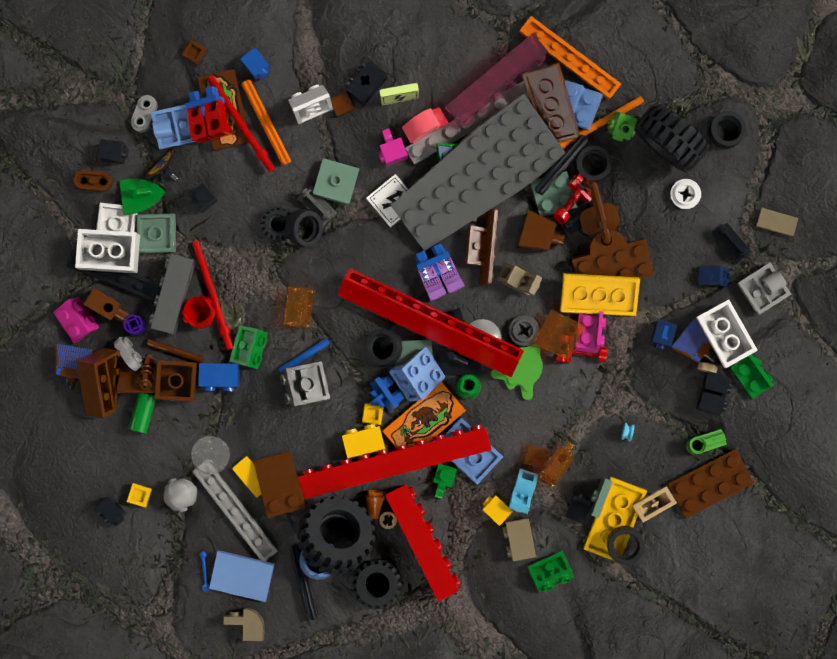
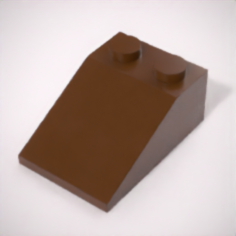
(279, 484)

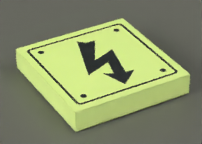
(399, 94)

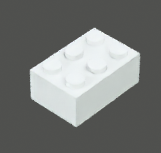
(107, 251)

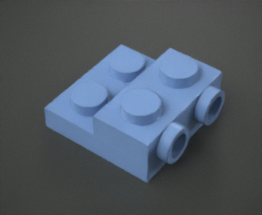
(584, 103)

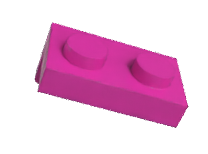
(76, 319)

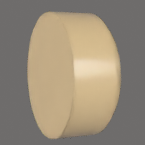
(705, 367)

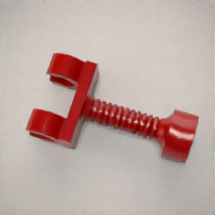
(562, 215)
(601, 355)

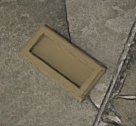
(776, 222)

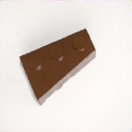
(97, 382)

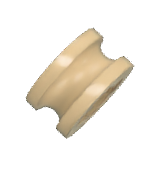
(394, 521)

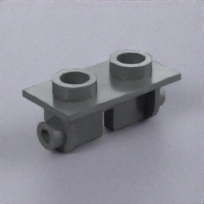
(316, 205)

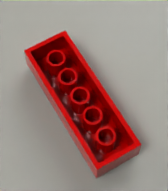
(422, 542)

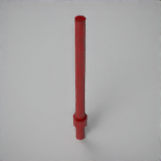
(261, 154)
(224, 330)

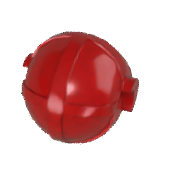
(198, 312)

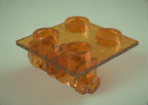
(559, 334)

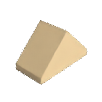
(655, 503)

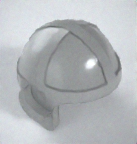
(180, 494)

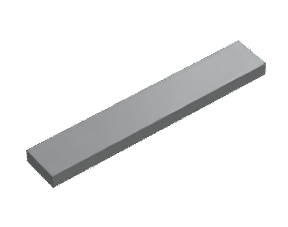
(237, 514)

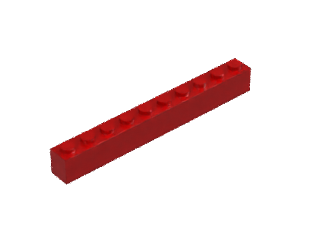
(430, 322)
(394, 463)

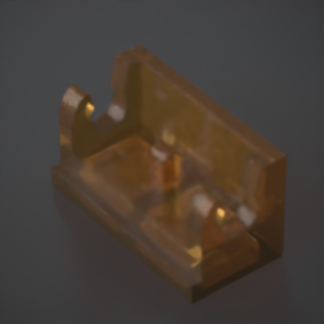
(299, 306)

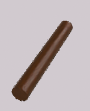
(175, 351)

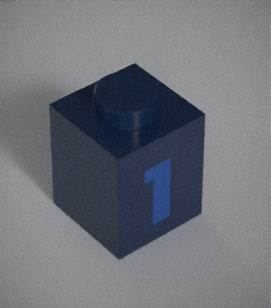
(663, 334)

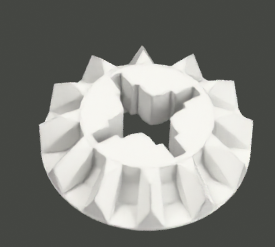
(693, 190)

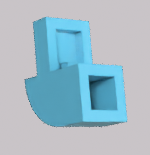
(523, 491)

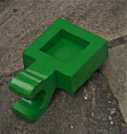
(444, 477)

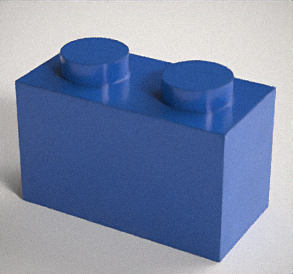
(219, 376)

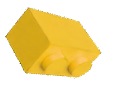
(364, 441)

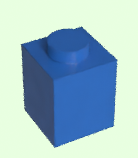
(256, 64)

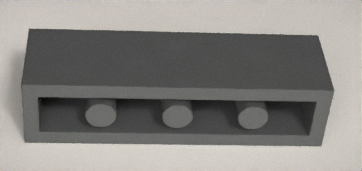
(172, 294)

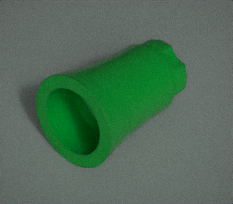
(464, 393)

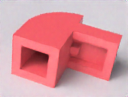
(424, 124)

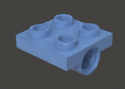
(171, 127)

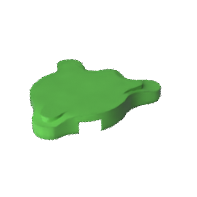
(526, 373)

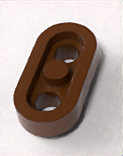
(94, 179)

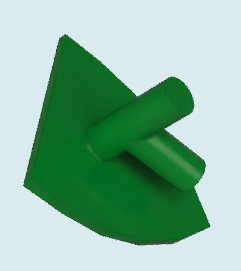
(139, 195)

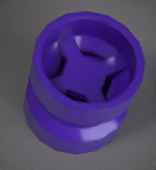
(138, 326)

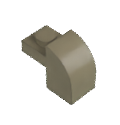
(519, 279)
(252, 624)

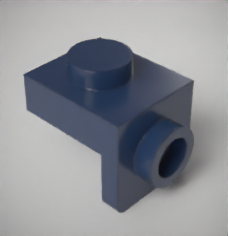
(713, 276)

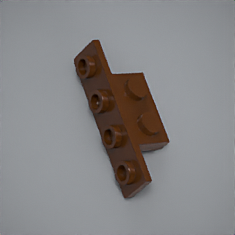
(481, 246)

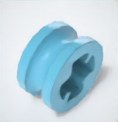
(627, 432)

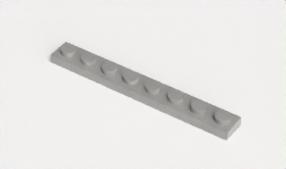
(452, 132)

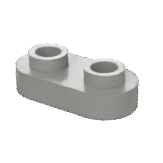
(144, 113)
(128, 354)

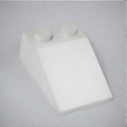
(311, 103)

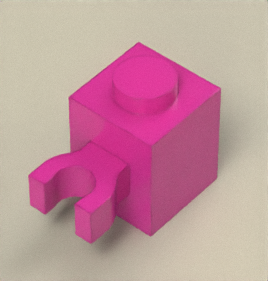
(393, 150)

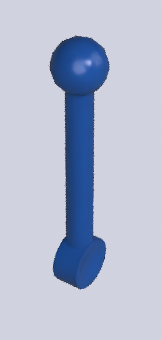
(205, 587)

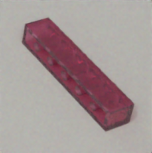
(496, 80)

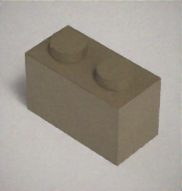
(520, 539)

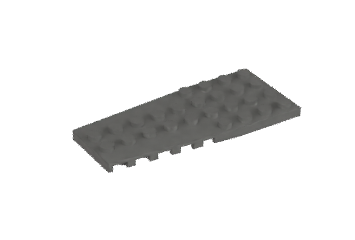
(479, 173)

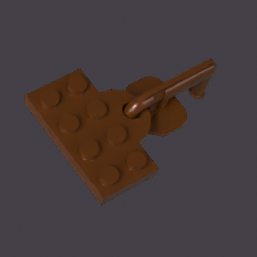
(615, 255)

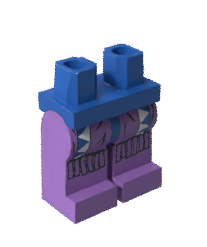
(437, 267)

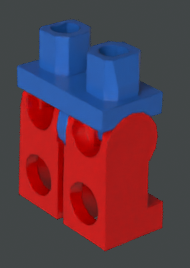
(207, 116)

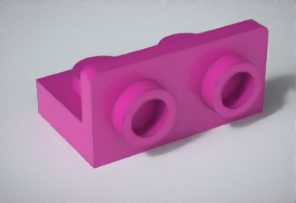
(591, 337)

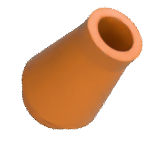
(374, 502)

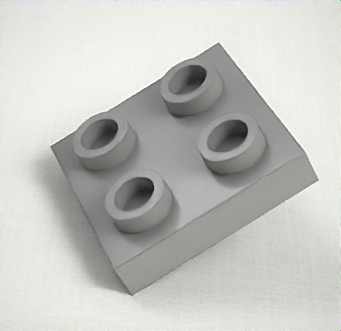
(764, 288)

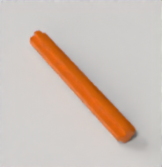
(266, 122)

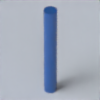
(305, 355)

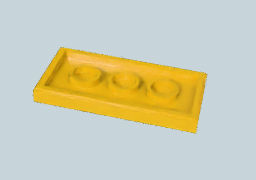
(599, 293)
(616, 512)

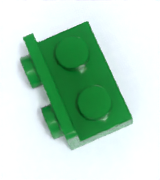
(248, 347)
(752, 376)
(551, 572)

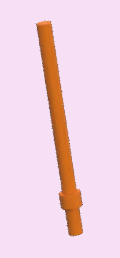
(604, 120)

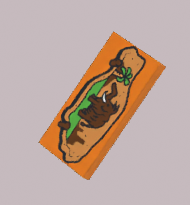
(425, 418)

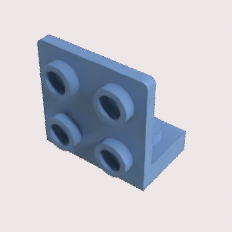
(418, 375)

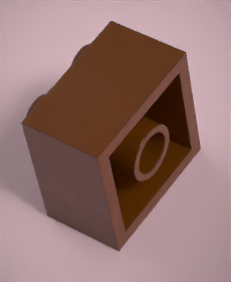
(176, 380)

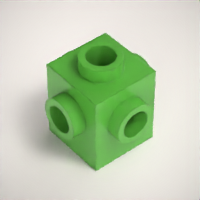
(621, 126)

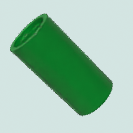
(142, 412)

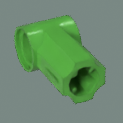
(707, 442)

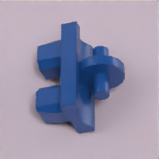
(383, 396)

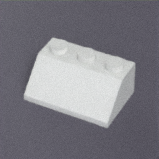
(726, 334)

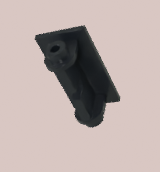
(573, 223)
(732, 243)

